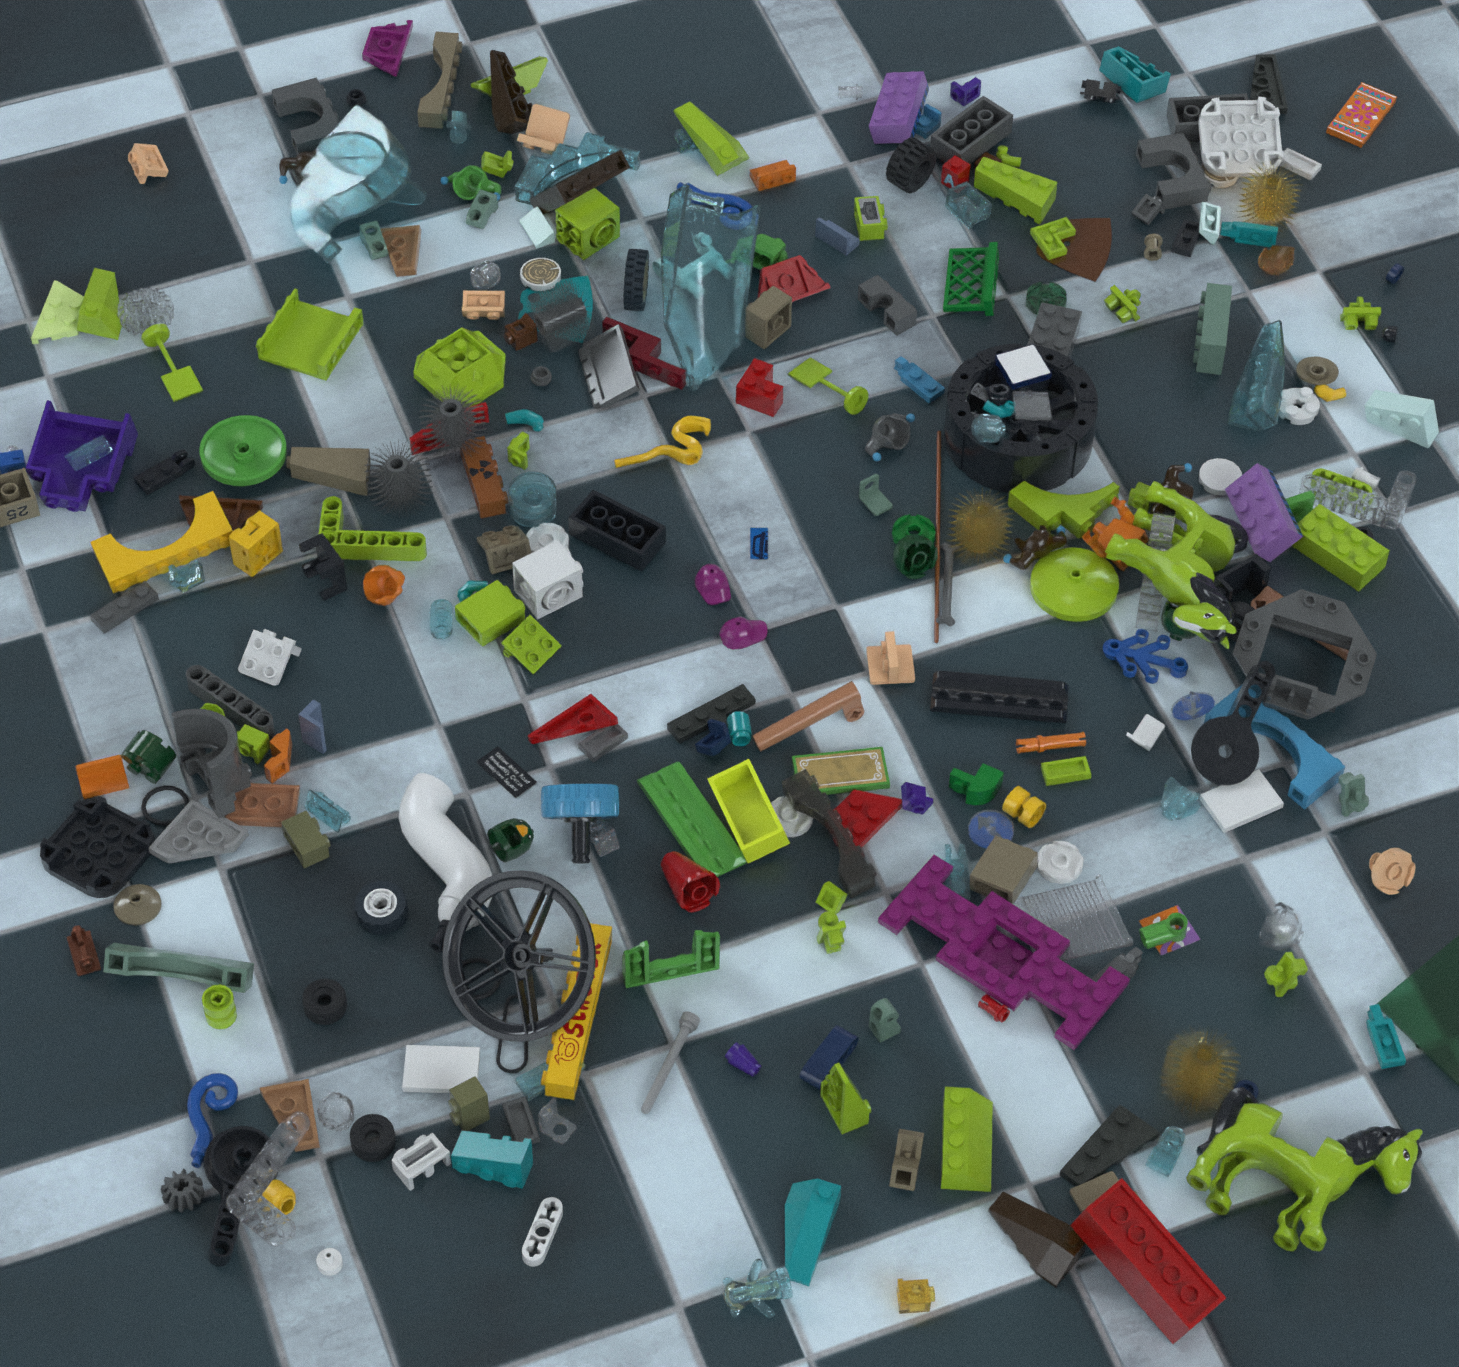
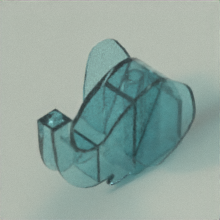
(350, 177)

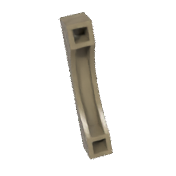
(433, 106)

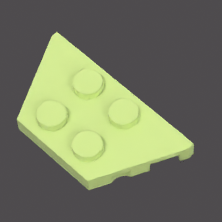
(59, 314)

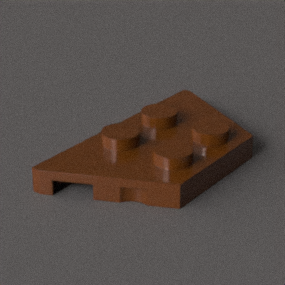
(235, 510)

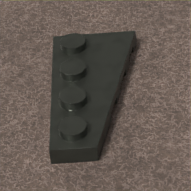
(1108, 1146)

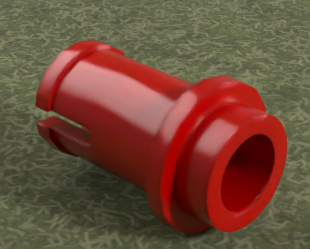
(998, 1011)

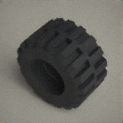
(911, 165)

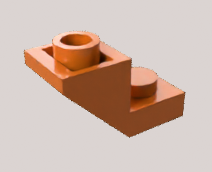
(281, 751)

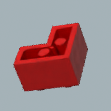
(757, 389)

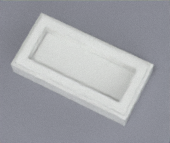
(1301, 164)

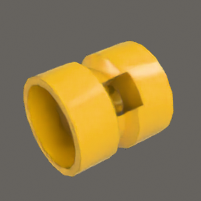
(1026, 808)

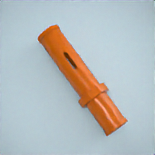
(1042, 743)

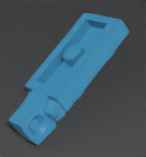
(918, 380)

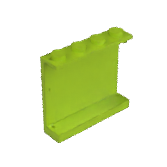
(308, 337)

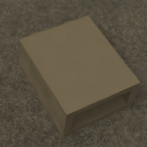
(1003, 869)

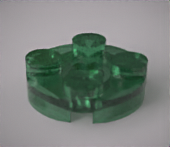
(1038, 291)

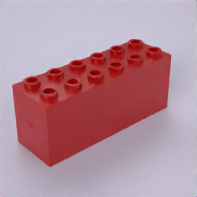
(1147, 1261)

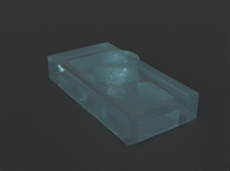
(88, 453)

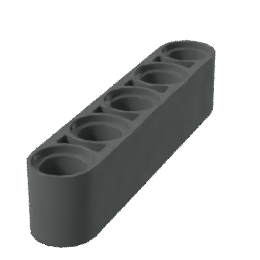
(234, 704)

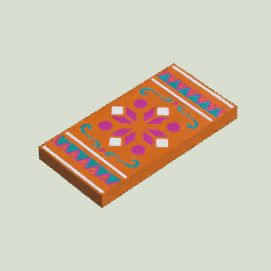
(1361, 114)

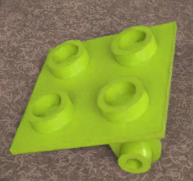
(530, 644)

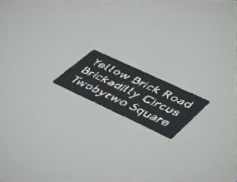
(506, 772)

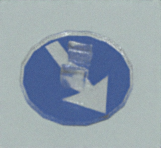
(1193, 705)
(987, 824)

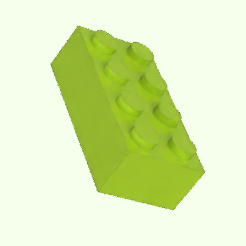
(1340, 547)

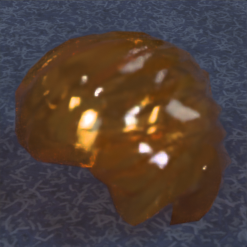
(1276, 259)

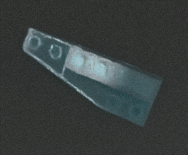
(1261, 384)

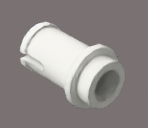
(1363, 476)

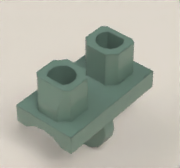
(1352, 793)

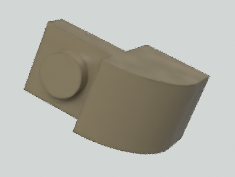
(906, 1159)

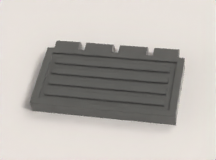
(608, 368)

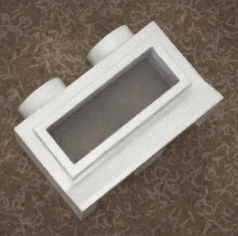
(419, 1159)

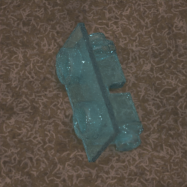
(323, 809)

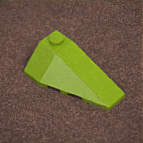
(714, 142)
(100, 306)
(844, 1100)

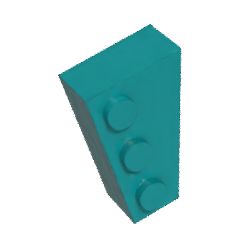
(1135, 77)

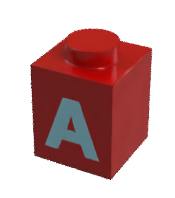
(955, 172)

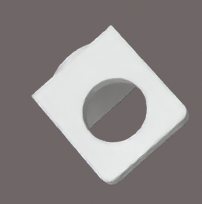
(1147, 732)

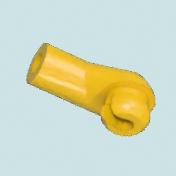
(1328, 394)

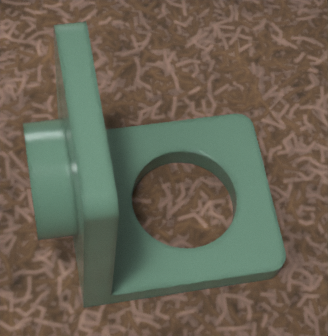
(873, 497)

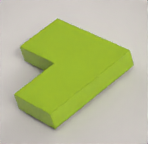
(1050, 235)

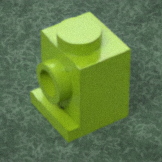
(253, 743)

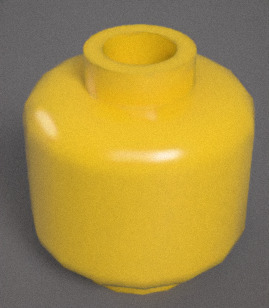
(280, 1196)

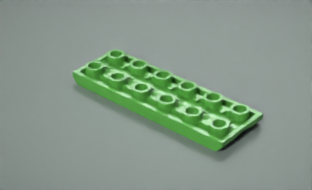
(691, 819)

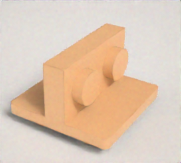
(890, 662)

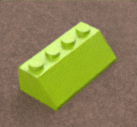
(966, 1140)

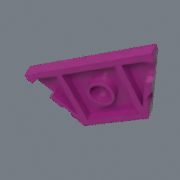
(387, 46)

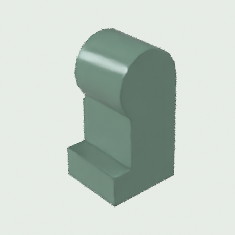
(481, 210)
(373, 241)
(883, 1020)

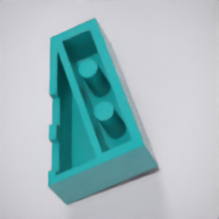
(493, 1158)

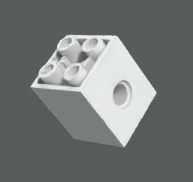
(548, 579)

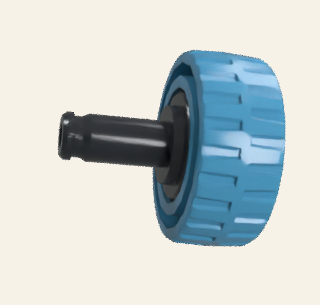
(580, 806)

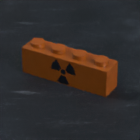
(483, 478)

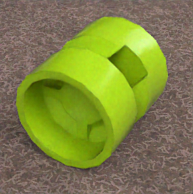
(219, 1006)

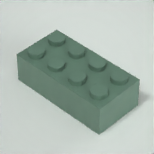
(1212, 328)

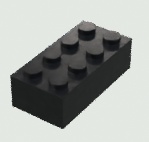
(617, 530)

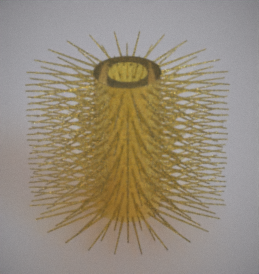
(1268, 197)
(981, 527)
(1199, 1070)

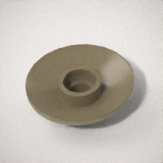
(1317, 370)
(137, 912)

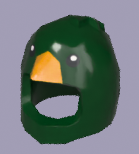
(510, 839)

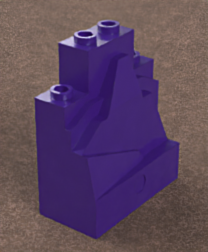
(61, 434)

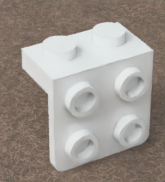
(267, 656)

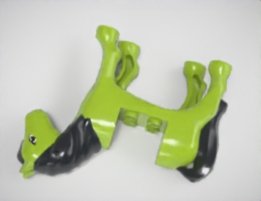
(1187, 568)
(1248, 1133)

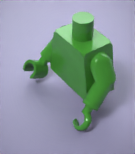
(768, 251)

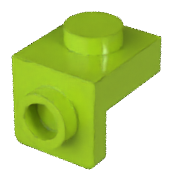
(496, 164)
(517, 450)

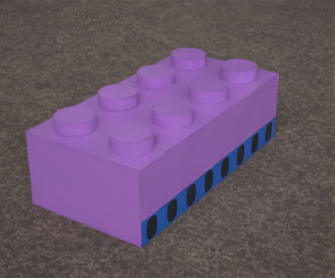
(898, 107)
(1263, 512)

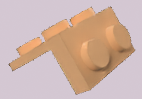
(545, 128)

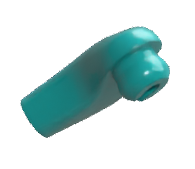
(525, 417)

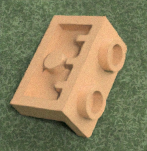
(147, 162)

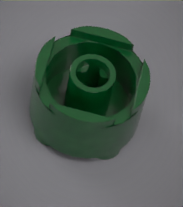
(148, 756)

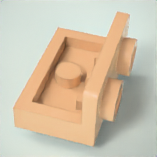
(483, 304)

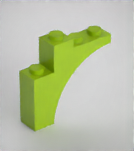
(1051, 509)

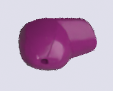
(713, 584)
(741, 633)

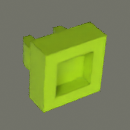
(831, 897)

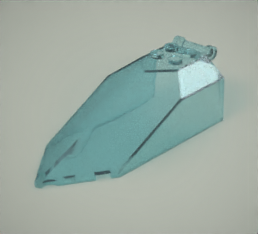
(705, 280)

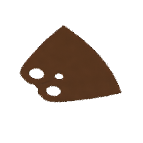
(1088, 248)

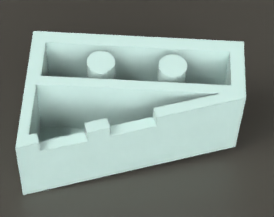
(1404, 416)

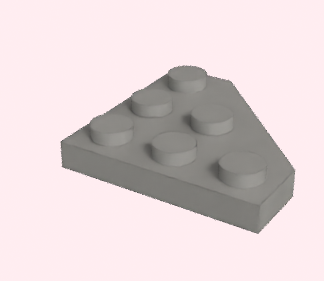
(197, 834)

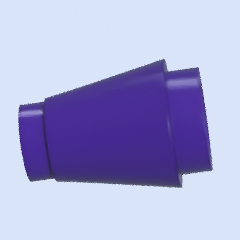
(742, 1059)

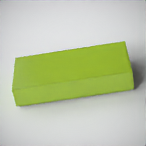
(1066, 770)

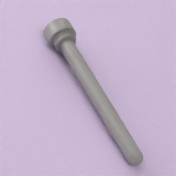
(688, 1024)

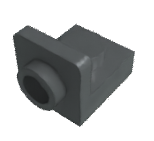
(1148, 209)

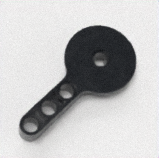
(1233, 733)
(223, 1173)

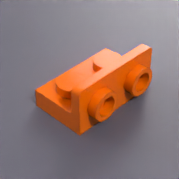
(773, 175)

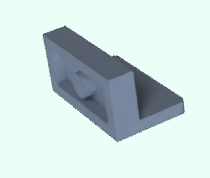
(835, 236)
(312, 726)

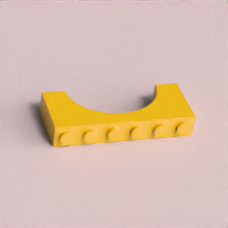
(129, 567)

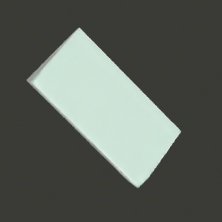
(1209, 221)
(537, 228)

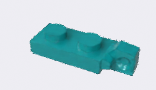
(1250, 233)
(1384, 1038)

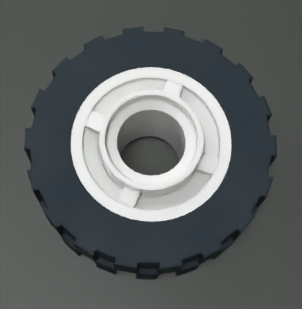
(381, 920)

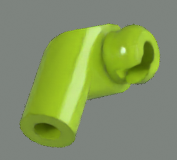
(1006, 158)

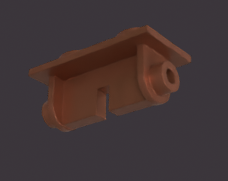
(83, 951)

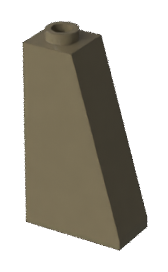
(332, 467)

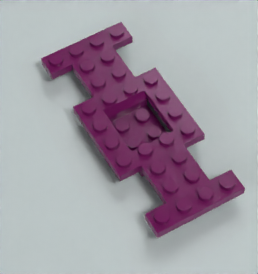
(996, 961)

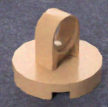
(1391, 870)

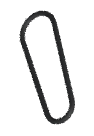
(500, 1041)

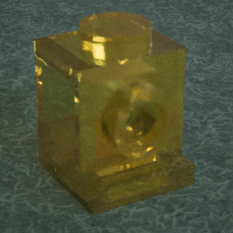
(914, 1296)

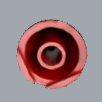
(689, 881)

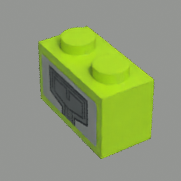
(869, 218)

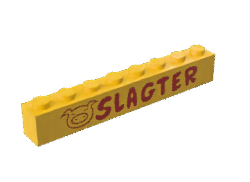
(572, 1039)

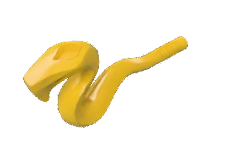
(685, 456)

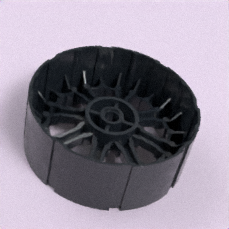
(1021, 451)

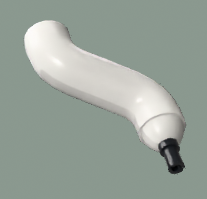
(441, 846)

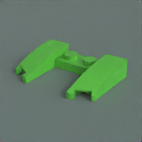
(704, 958)

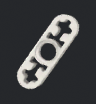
(541, 1221)

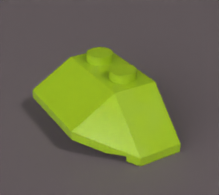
(527, 75)

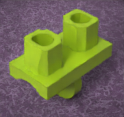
(1126, 302)
(1360, 311)
(831, 932)
(1285, 973)

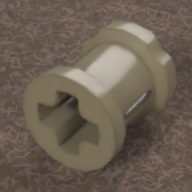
(1153, 244)

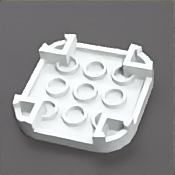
(1239, 137)

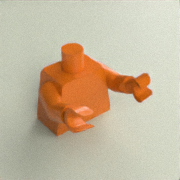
(1121, 527)

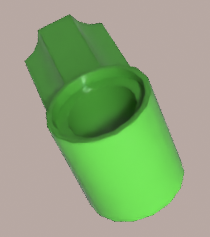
(1163, 932)

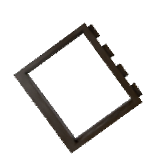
(580, 182)

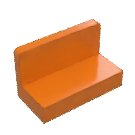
(102, 776)

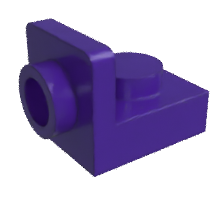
(967, 92)
(915, 798)

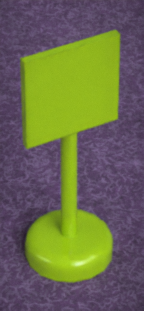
(812, 372)
(179, 382)

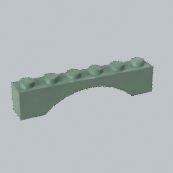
(139, 960)

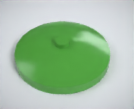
(243, 450)

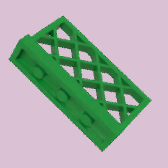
(988, 284)

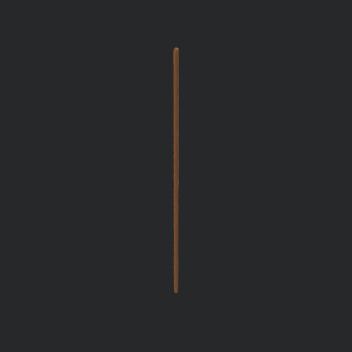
(937, 543)

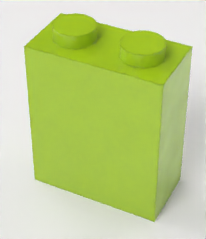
(490, 613)

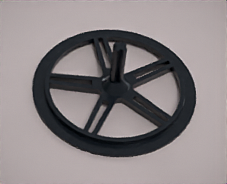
(518, 956)

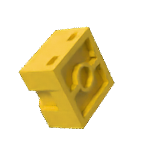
(255, 543)

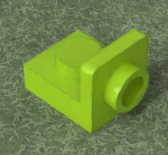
(1137, 496)

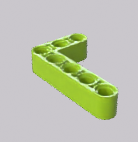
(368, 544)

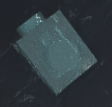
(186, 577)

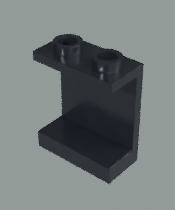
(1249, 574)

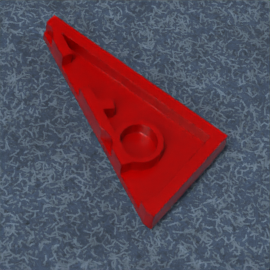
(581, 717)

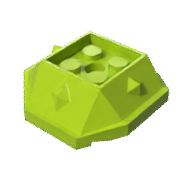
(464, 360)

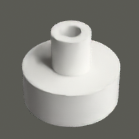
(329, 1261)

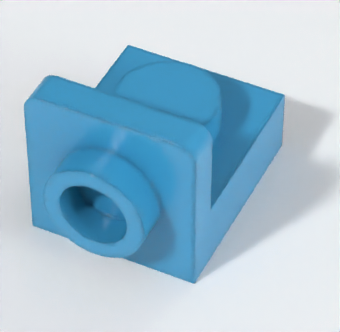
(928, 121)

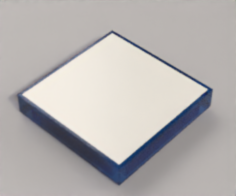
(1023, 366)

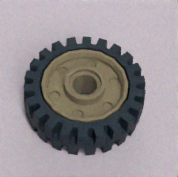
(636, 279)

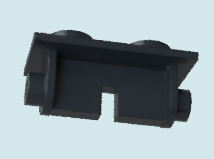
(1108, 92)

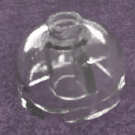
(1281, 929)

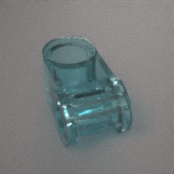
(1165, 1153)

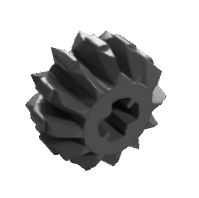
(182, 1190)

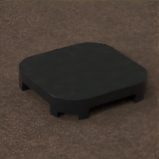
(97, 848)

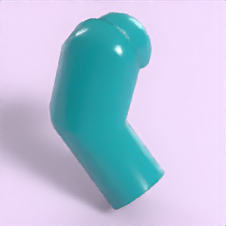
(1002, 411)
(469, 588)

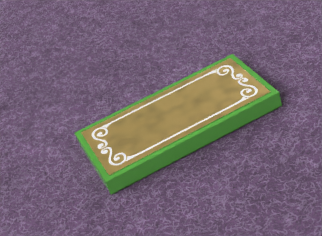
(846, 770)

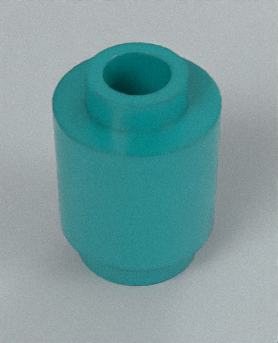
(739, 728)

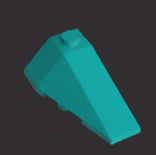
(807, 1224)

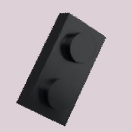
(1186, 238)

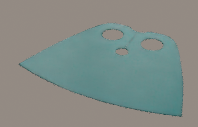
(582, 285)

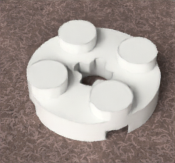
(1303, 397)

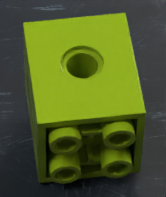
(587, 223)

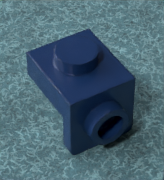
(715, 740)

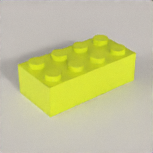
(748, 811)

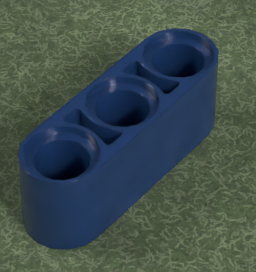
(833, 1050)

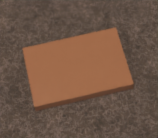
(265, 805)

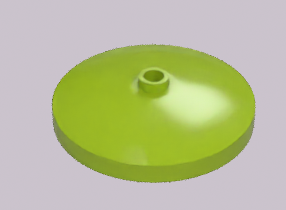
(1074, 584)

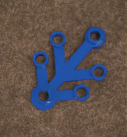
(1119, 650)

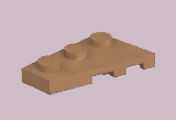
(403, 248)
(289, 1098)

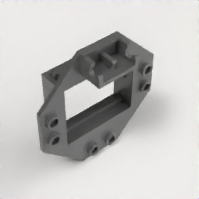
(1317, 619)

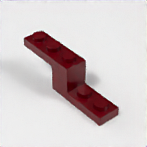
(644, 354)

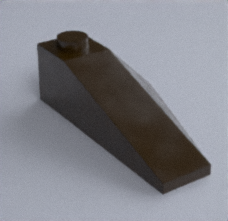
(508, 102)
(1043, 1239)

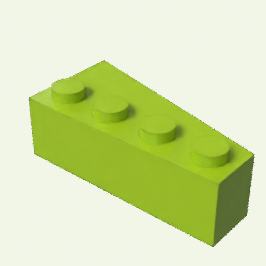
(1016, 188)

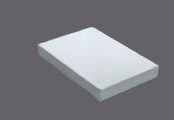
(1241, 802)
(438, 1067)

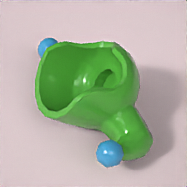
(470, 181)

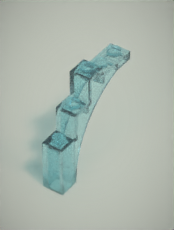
(543, 172)

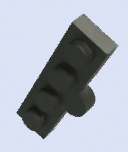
(716, 709)

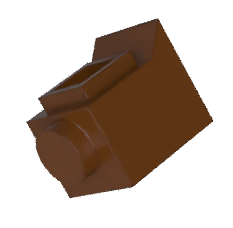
(521, 332)

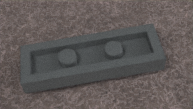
(124, 607)

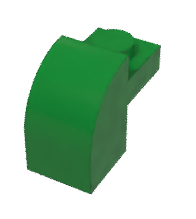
(978, 788)

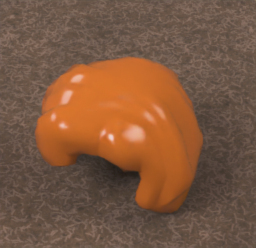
(383, 584)

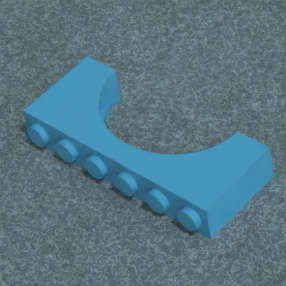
(1315, 766)

